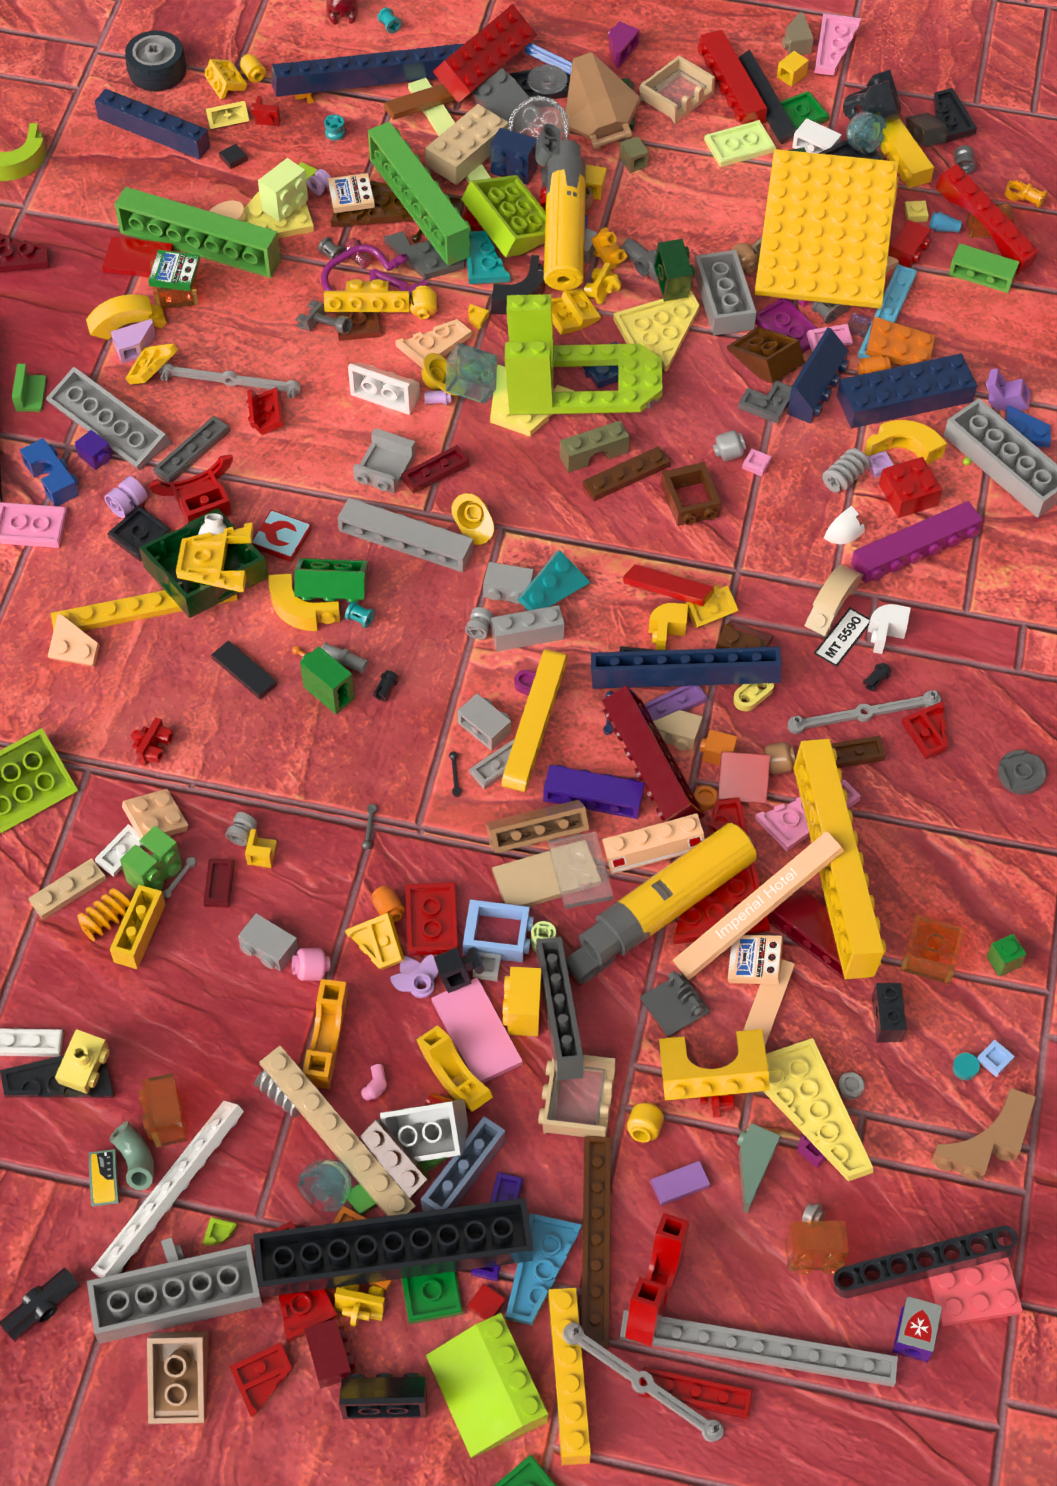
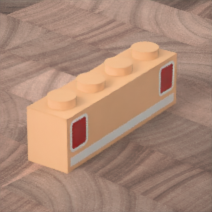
(653, 843)

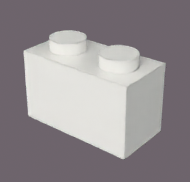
(815, 137)

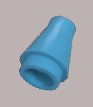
(944, 223)

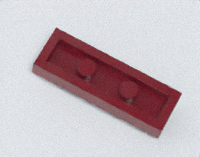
(435, 469)

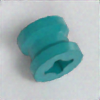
(334, 127)

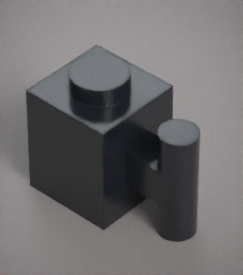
(454, 968)

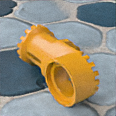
(1026, 192)

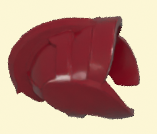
(341, 6)

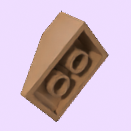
(177, 1376)

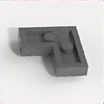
(767, 406)

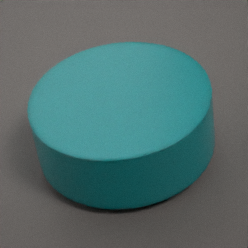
(965, 1066)

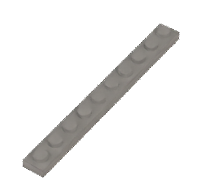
(773, 1350)

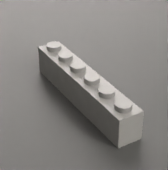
(405, 534)

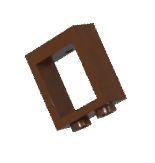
(685, 477)

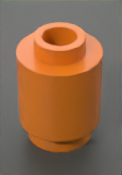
(873, 364)
(387, 901)

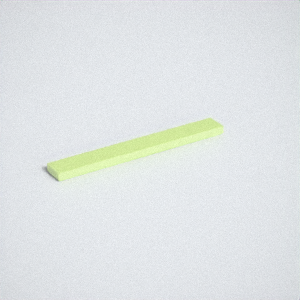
(441, 121)

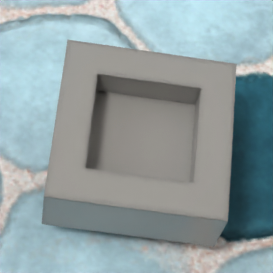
(491, 966)
(172, 1252)

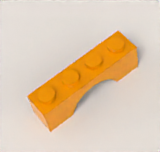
(328, 1024)

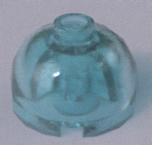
(865, 131)
(327, 1183)

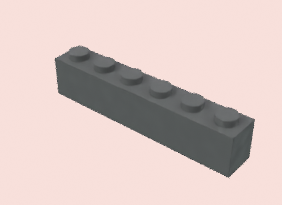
(559, 1009)

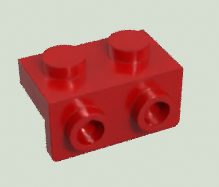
(265, 410)

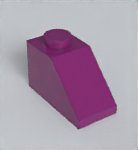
(622, 42)

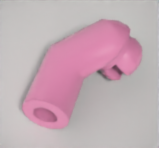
(377, 1085)

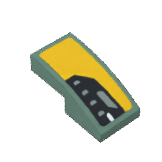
(103, 1177)

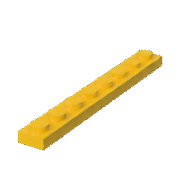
(122, 610)

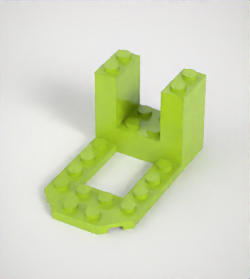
(532, 359)

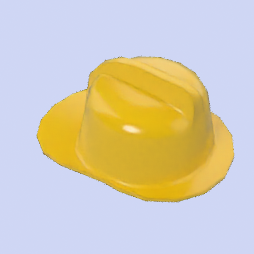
(435, 372)
(473, 518)

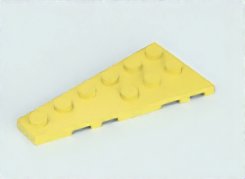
(811, 1101)

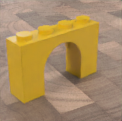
(743, 1075)

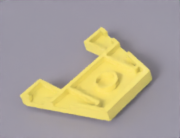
(524, 423)

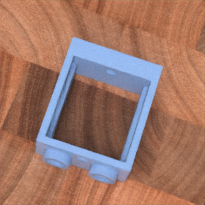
(507, 951)

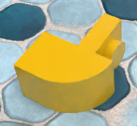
(667, 620)

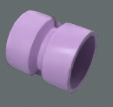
(125, 497)

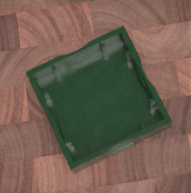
(161, 560)

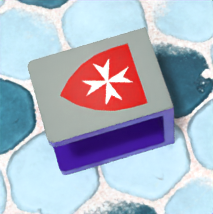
(917, 1329)

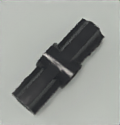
(39, 1304)

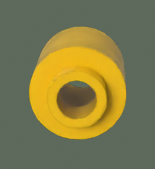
(252, 68)

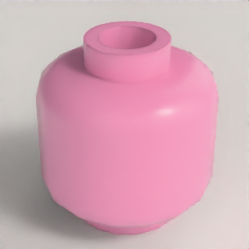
(310, 964)

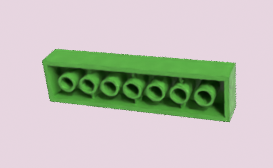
(419, 193)
(198, 232)

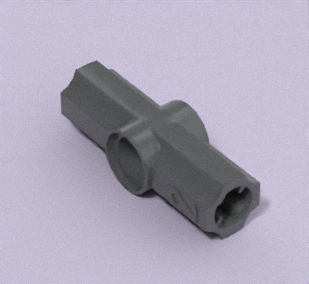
(640, 257)

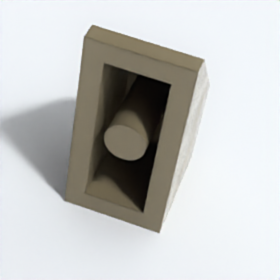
(798, 36)

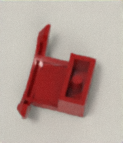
(199, 493)

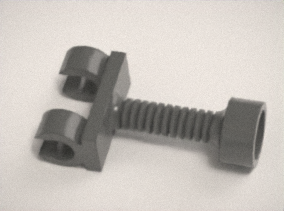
(317, 314)

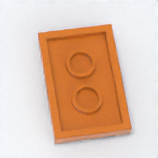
(899, 343)

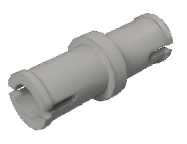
(345, 658)

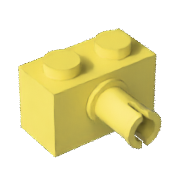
(82, 1061)

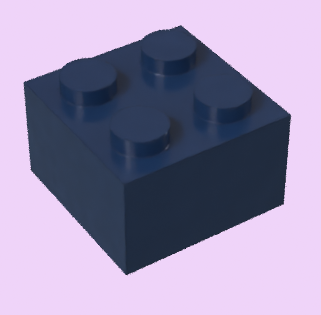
(513, 155)

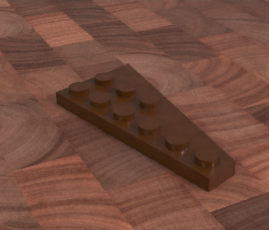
(386, 209)

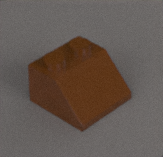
(741, 636)

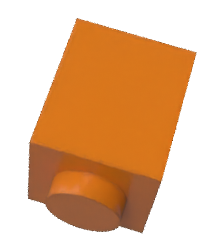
(715, 744)

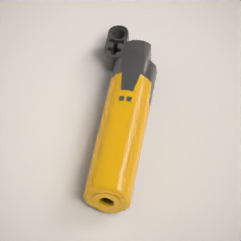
(563, 209)

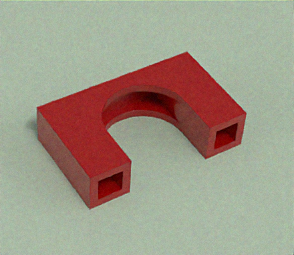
(654, 1291)

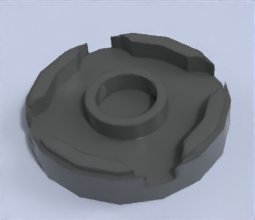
(1021, 772)

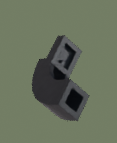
(531, 285)

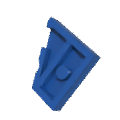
(1032, 428)

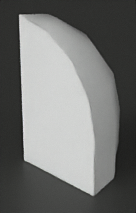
(845, 528)

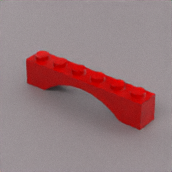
(963, 191)

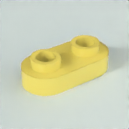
(752, 694)

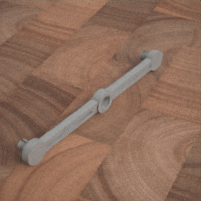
(230, 379)
(797, 725)
(711, 1430)

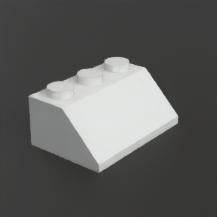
(383, 387)

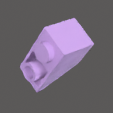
(132, 339)

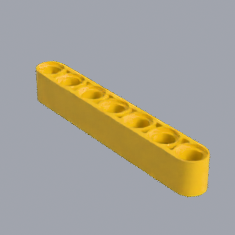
(534, 720)

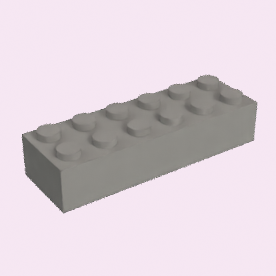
(1005, 456)
(174, 1294)

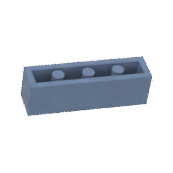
(465, 1169)

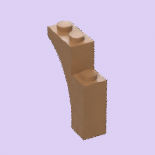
(1001, 1138)

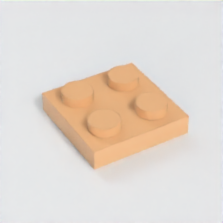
(155, 810)

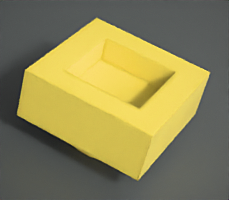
(916, 211)

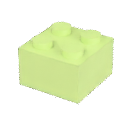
(283, 190)

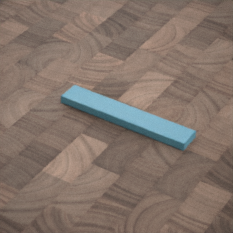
(892, 300)

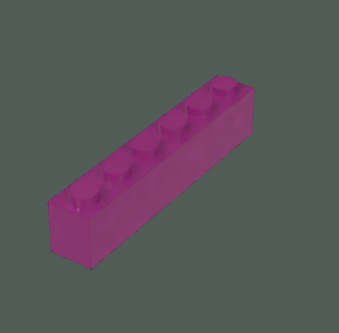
(917, 542)

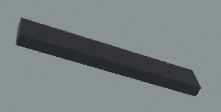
(776, 113)

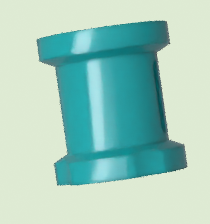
(391, 22)
(360, 614)

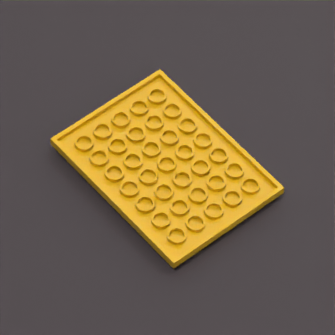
(827, 228)

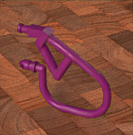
(374, 273)

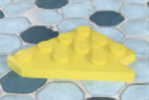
(295, 224)
(658, 325)

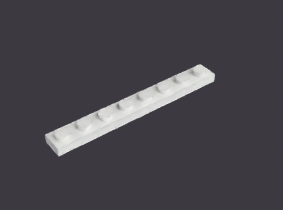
(167, 1190)

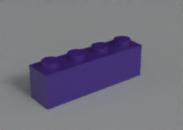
(594, 791)

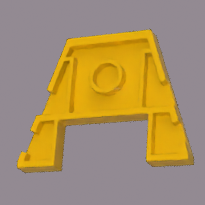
(204, 556)

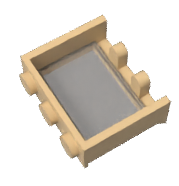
(677, 88)
(580, 1104)

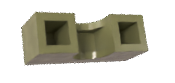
(580, 448)

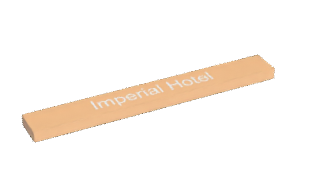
(758, 905)

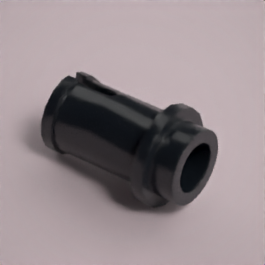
(881, 672)
(385, 685)

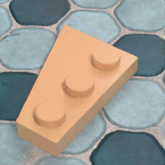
(439, 341)

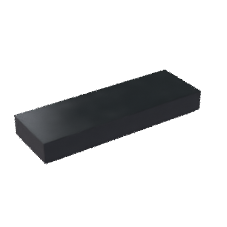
(244, 670)

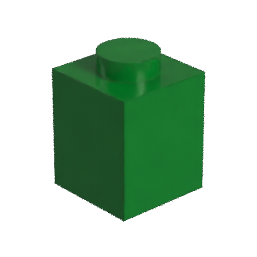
(1006, 955)

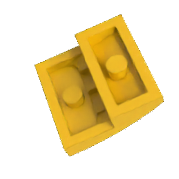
(573, 311)

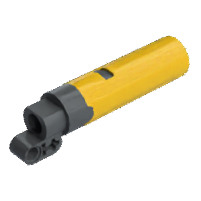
(661, 900)

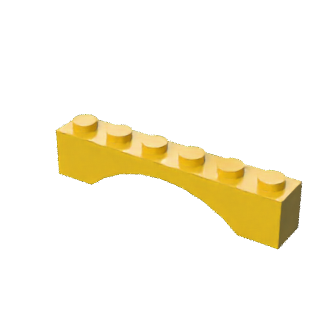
(569, 1380)

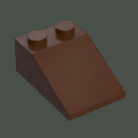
(768, 353)

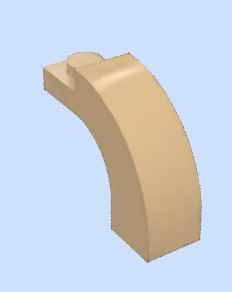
(836, 589)

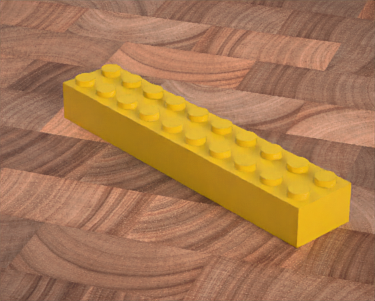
(843, 879)

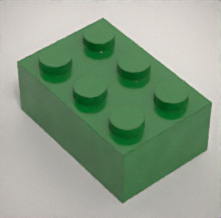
(331, 579)

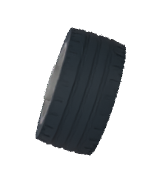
(155, 60)

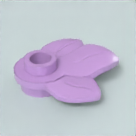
(414, 974)

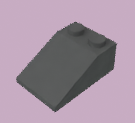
(500, 94)

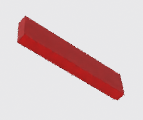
(668, 585)
(702, 1393)

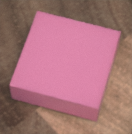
(756, 462)

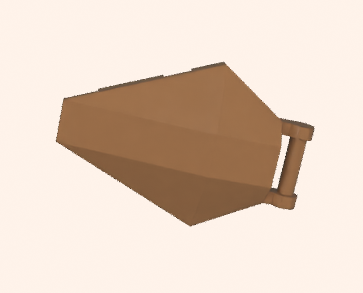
(599, 102)

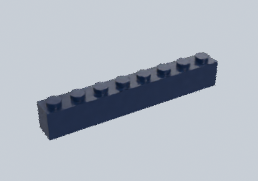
(686, 667)

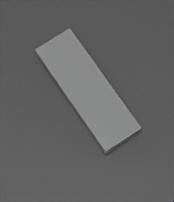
(492, 767)

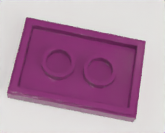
(786, 320)

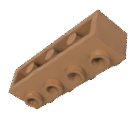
(537, 826)

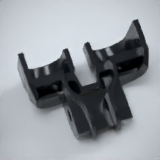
(878, 97)

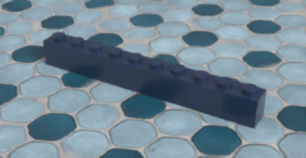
(358, 70)

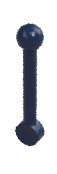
(608, 729)

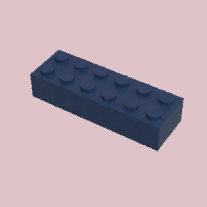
(906, 390)

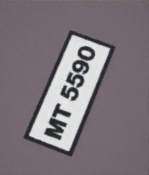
(842, 637)

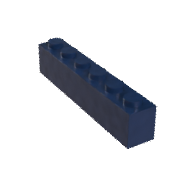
(152, 124)

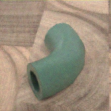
(136, 1155)

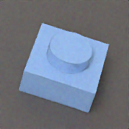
(995, 1058)

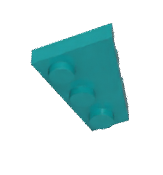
(483, 261)
(553, 583)

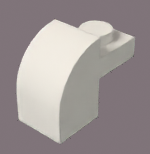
(888, 621)

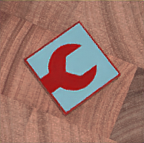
(281, 535)

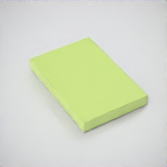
(739, 143)

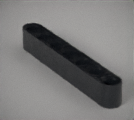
(935, 1252)

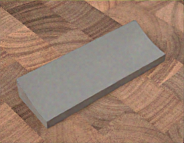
(108, 417)

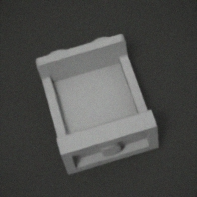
(385, 461)

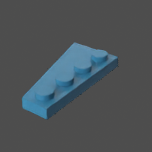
(551, 1245)

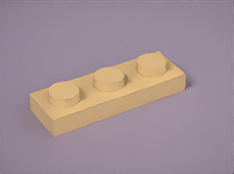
(67, 889)

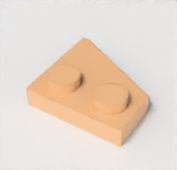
(72, 644)

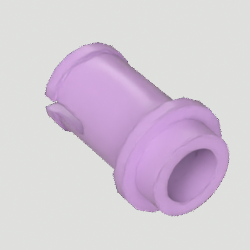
(437, 397)

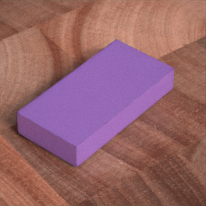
(680, 1183)

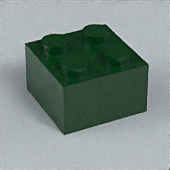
(673, 269)

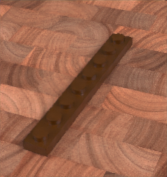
(596, 1239)

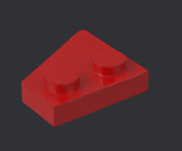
(928, 730)

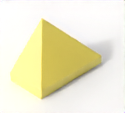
(227, 115)

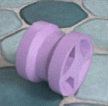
(318, 182)

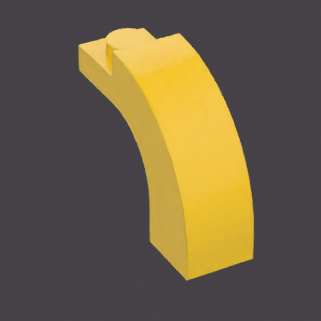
(121, 311)
(907, 435)
(296, 611)
(451, 1070)

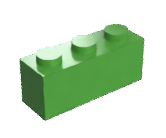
(983, 268)

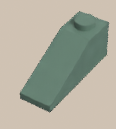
(754, 1158)

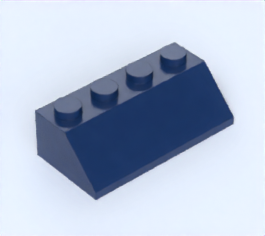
(818, 377)

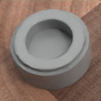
(850, 1086)

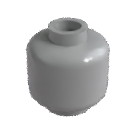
(729, 445)

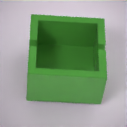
(154, 869)

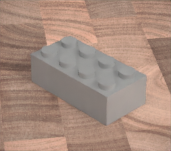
(724, 292)

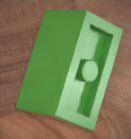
(28, 390)

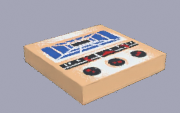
(351, 193)
(756, 959)

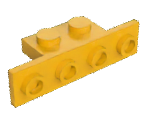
(366, 297)

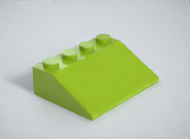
(507, 213)
(30, 779)
(487, 1386)

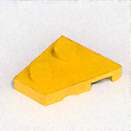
(378, 941)

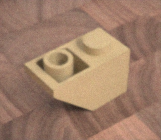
(680, 729)

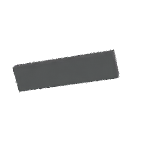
(191, 449)

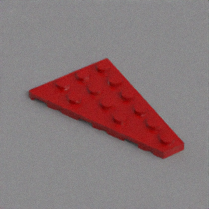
(723, 900)

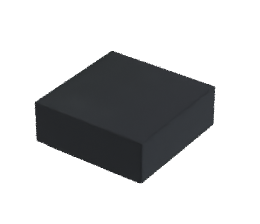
(233, 156)

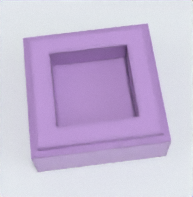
(878, 462)

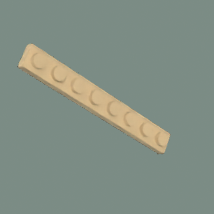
(336, 1133)

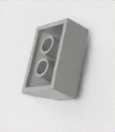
(430, 1130)

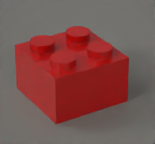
(910, 487)

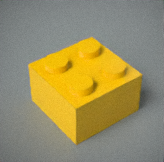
(522, 1001)

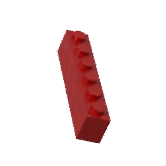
(732, 78)

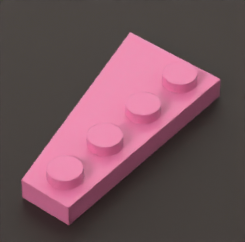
(834, 41)
(788, 822)

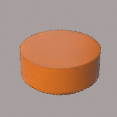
(706, 797)

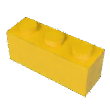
(137, 927)

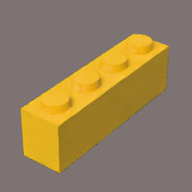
(901, 147)

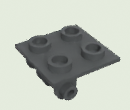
(674, 1004)

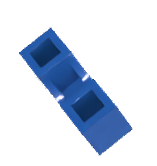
(43, 459)

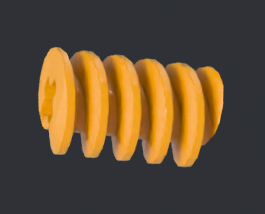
(103, 913)

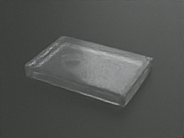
(580, 870)

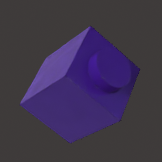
(93, 449)

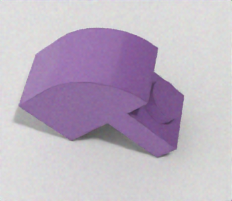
(1005, 393)

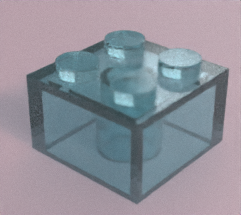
(471, 373)

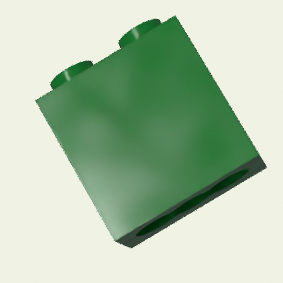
(327, 680)

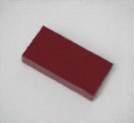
(218, 883)

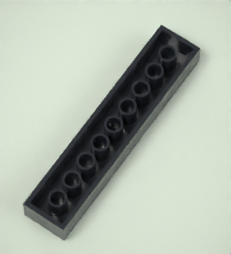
(392, 1247)

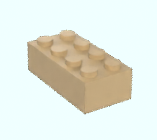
(464, 144)

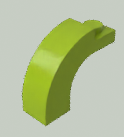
(25, 159)

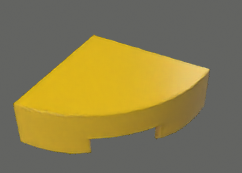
(477, 316)

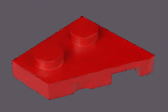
(260, 1376)

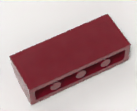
(809, 926)

